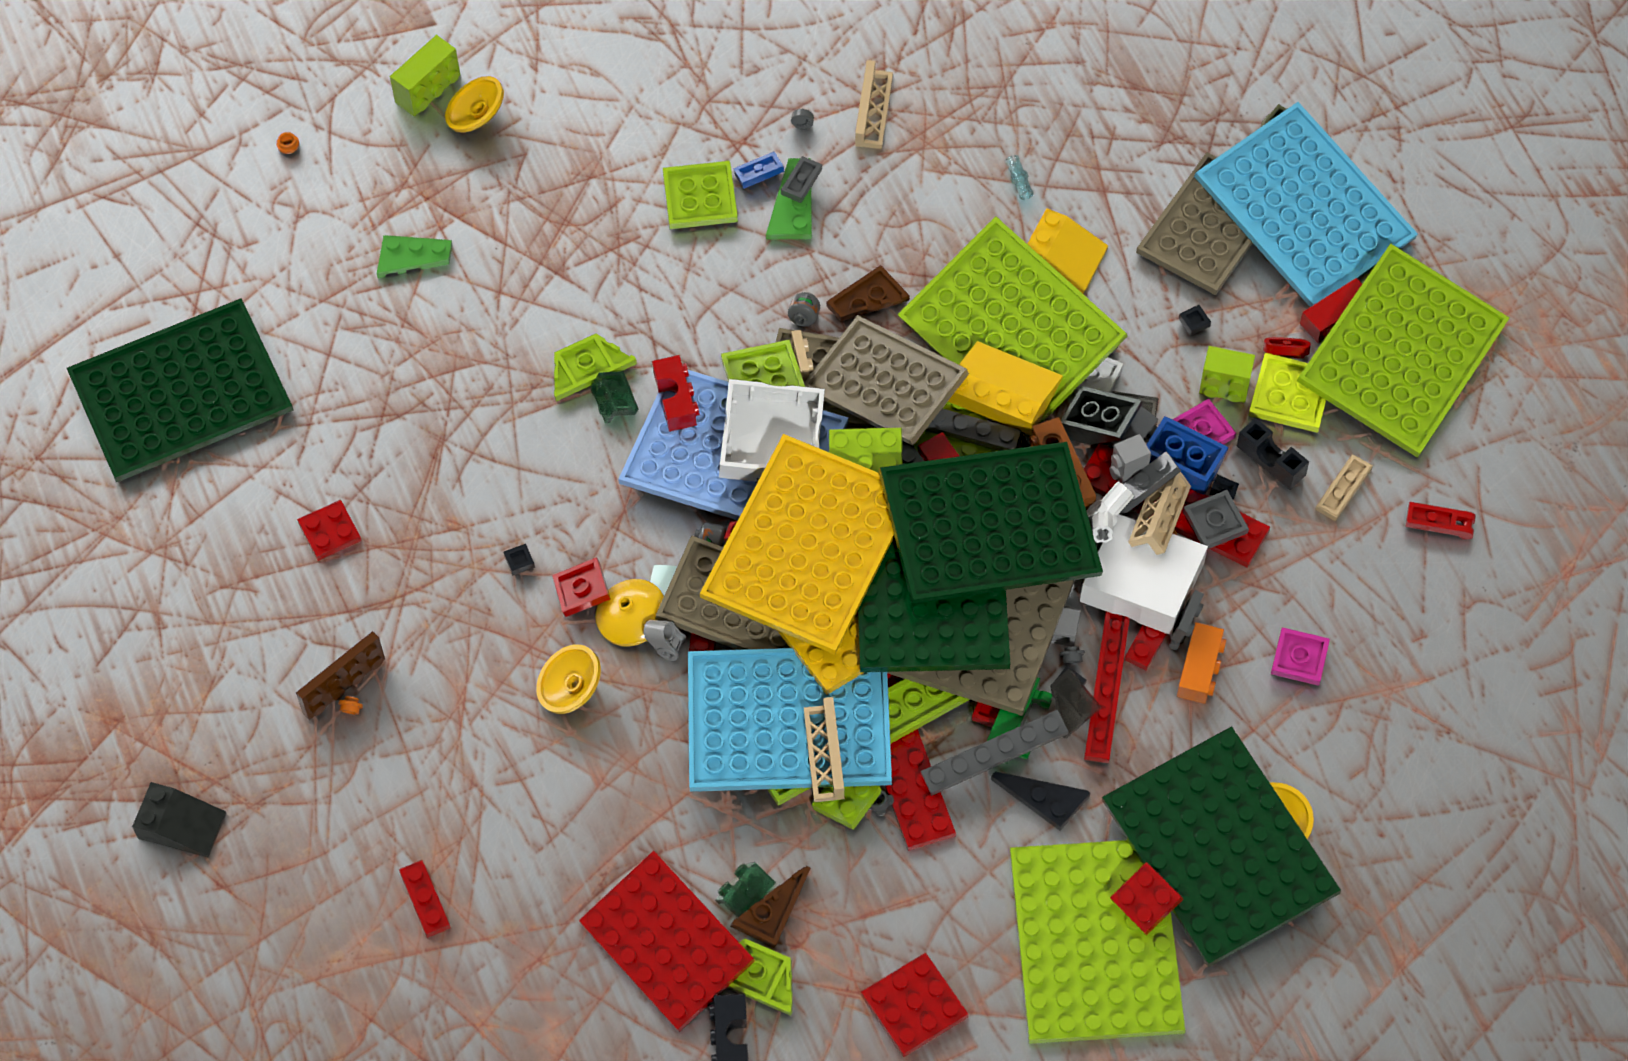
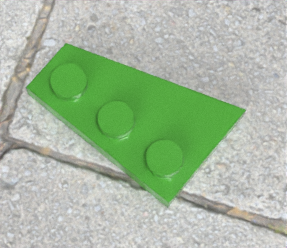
(408, 253)

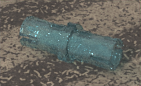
(1019, 177)

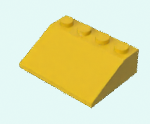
(1068, 248)
(1005, 388)

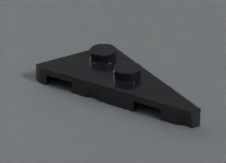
(1048, 800)

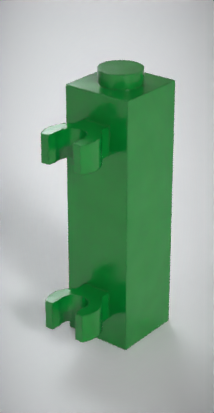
(1008, 721)

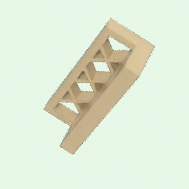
(865, 103)
(1165, 516)
(833, 747)

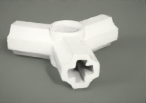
(1104, 512)

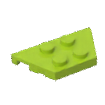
(582, 361)
(767, 978)

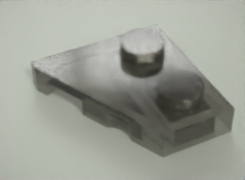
(1073, 701)

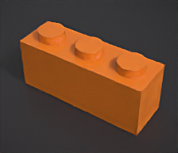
(1201, 663)

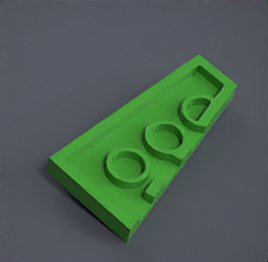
(790, 217)

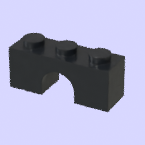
(1258, 444)
(729, 1014)

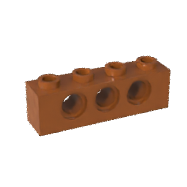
(1054, 432)

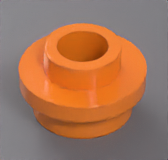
(287, 138)
(350, 705)

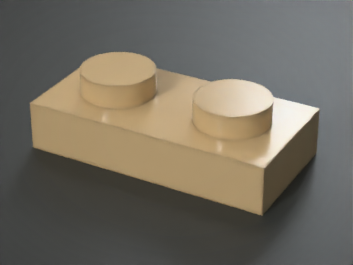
(800, 347)

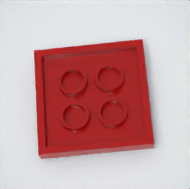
(914, 1004)

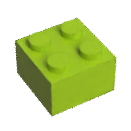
(1226, 374)

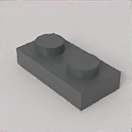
(801, 179)

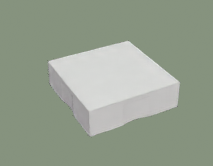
(757, 420)
(1142, 583)

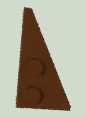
(769, 916)

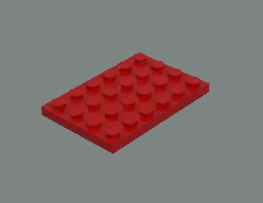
(666, 941)

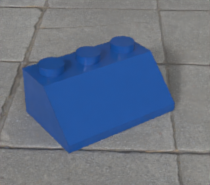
(1192, 452)

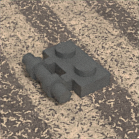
(1185, 626)

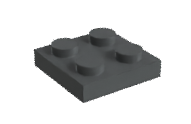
(1215, 519)

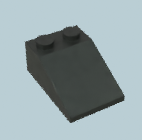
(1099, 416)
(178, 820)

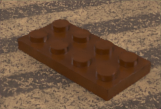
(340, 676)

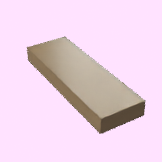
(1343, 487)

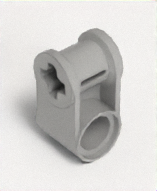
(664, 638)

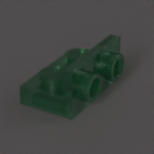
(613, 395)
(745, 889)

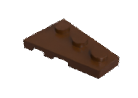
(868, 294)

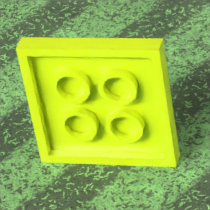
(1282, 398)

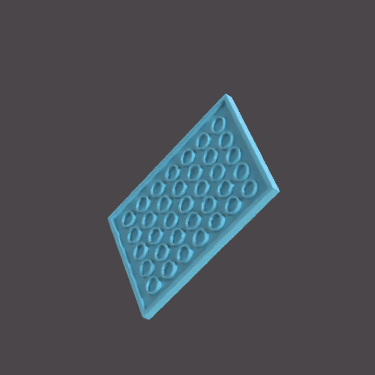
(1305, 204)
(752, 726)

